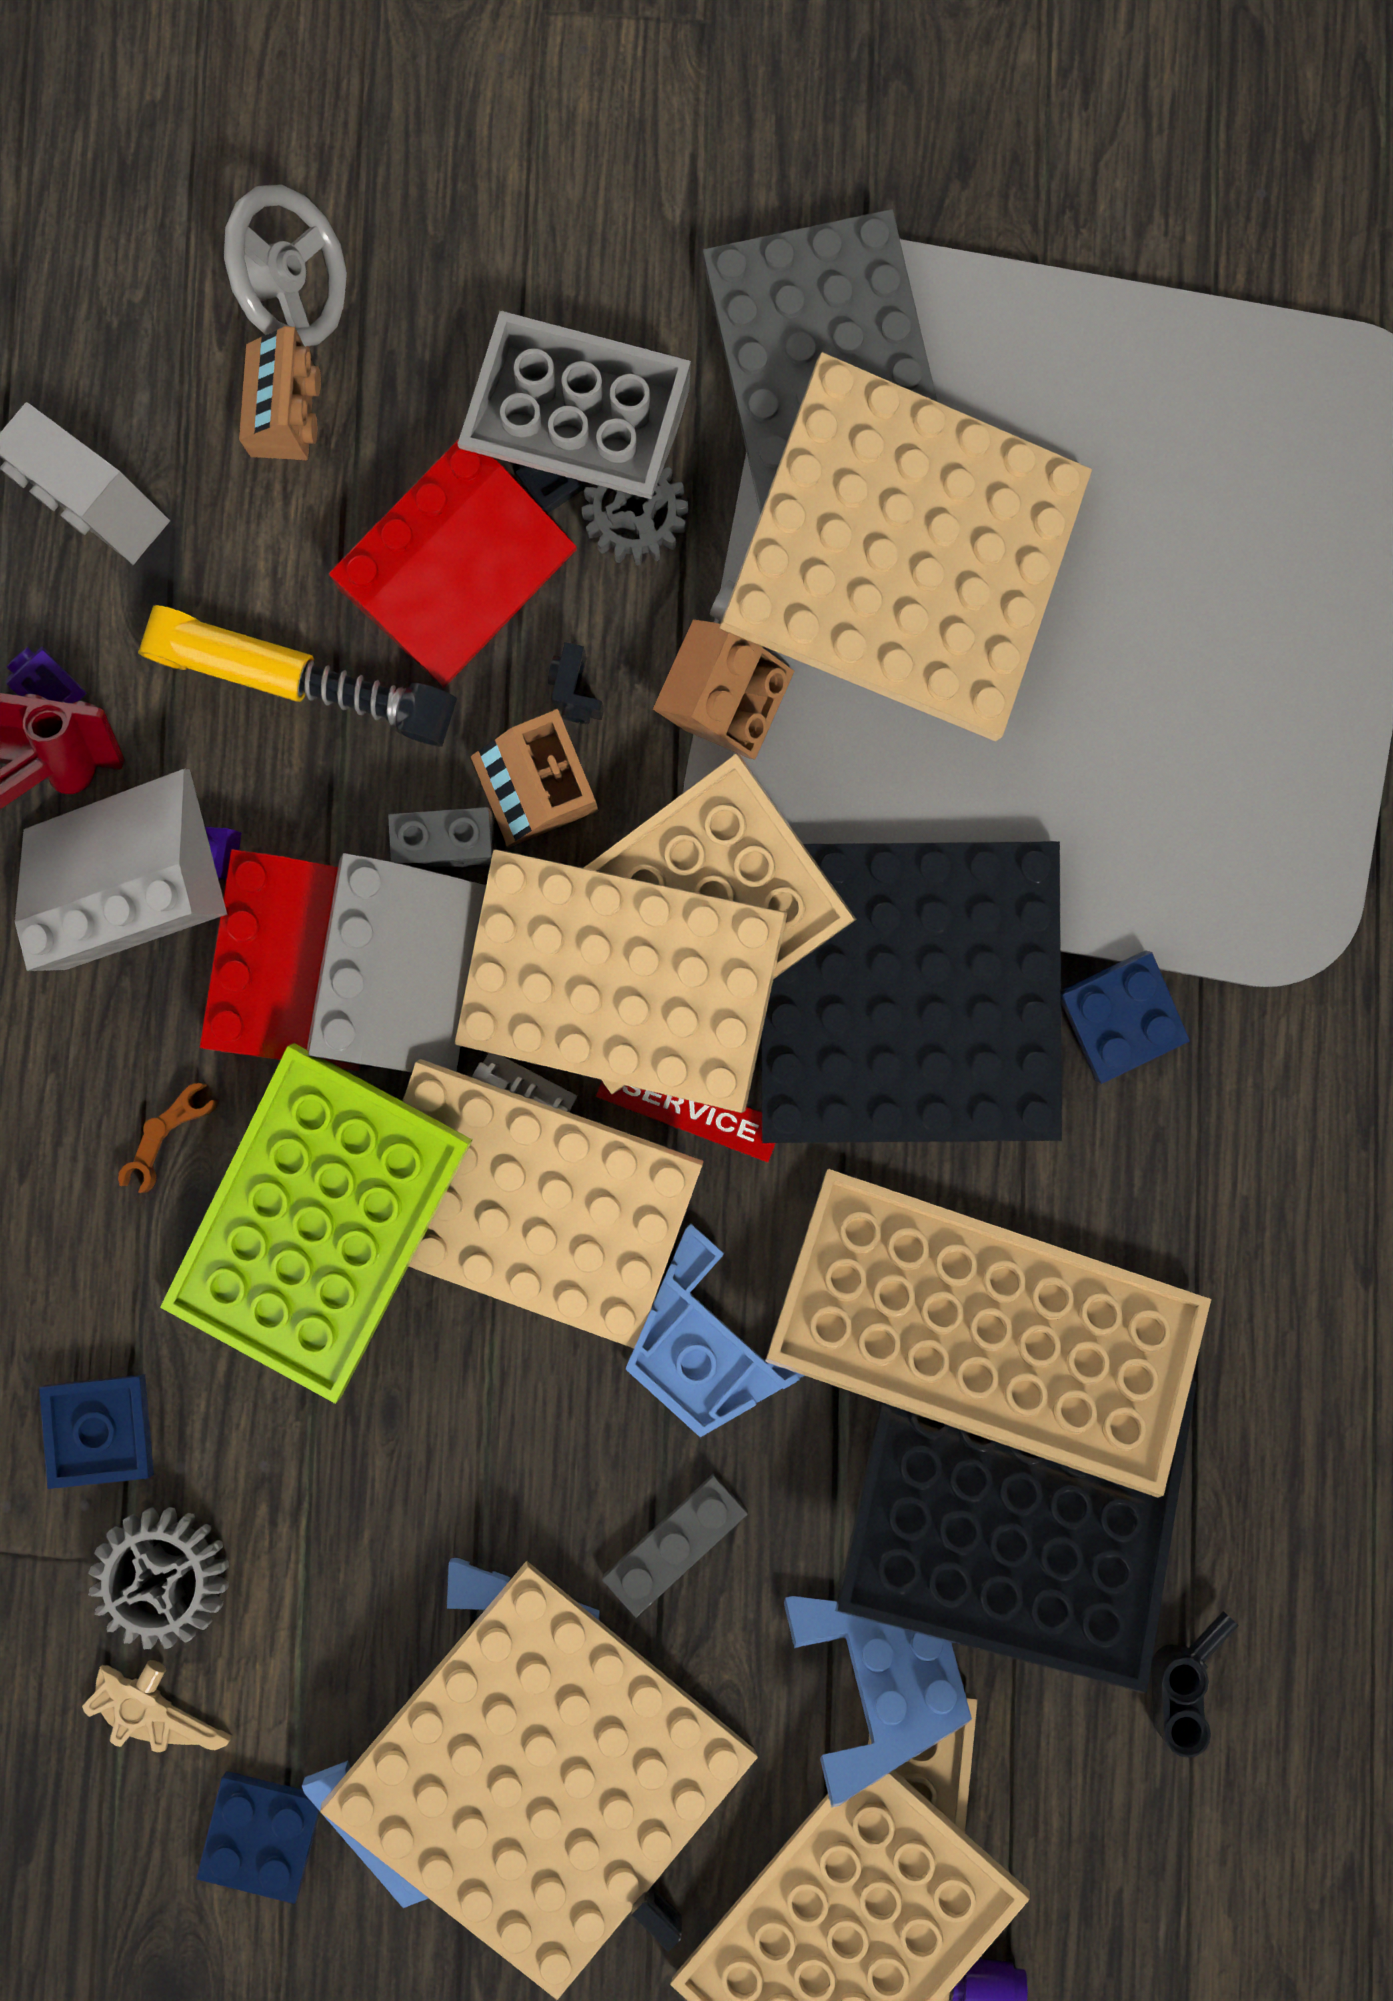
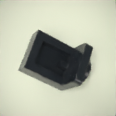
(566, 676)

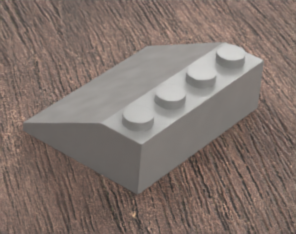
(576, 405)
(115, 875)
(394, 965)

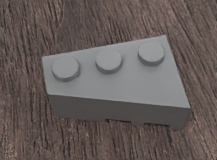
(80, 482)

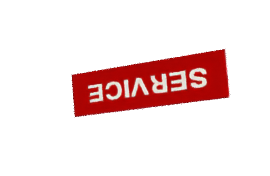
(716, 1124)

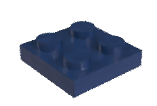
(1123, 1016)
(96, 1431)
(259, 1838)

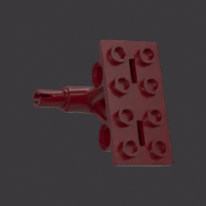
(53, 743)

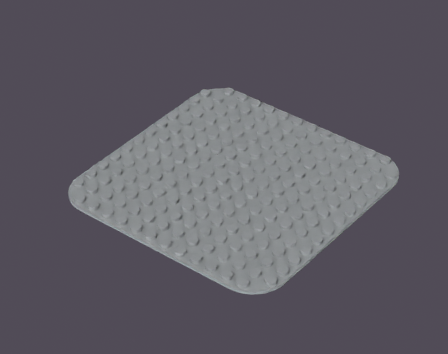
(1211, 646)

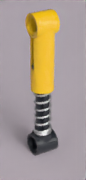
(185, 643)

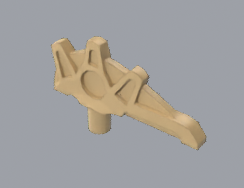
(141, 1712)

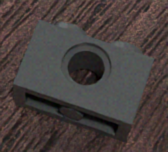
(443, 838)

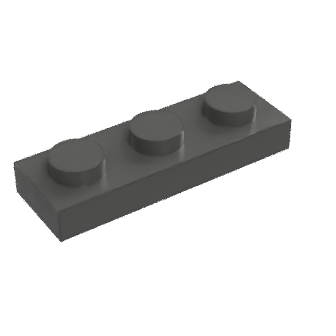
(674, 1545)

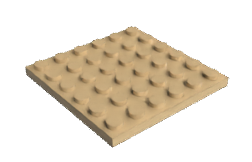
(907, 548)
(539, 1780)

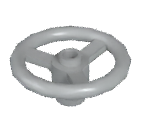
(279, 269)

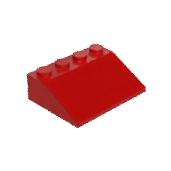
(453, 561)
(268, 955)

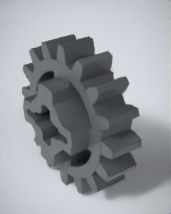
(619, 521)

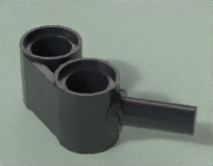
(1187, 1697)

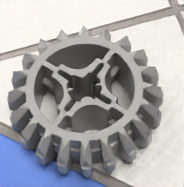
(165, 1596)

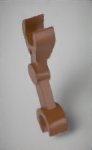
(157, 1129)

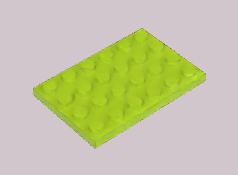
(315, 1222)

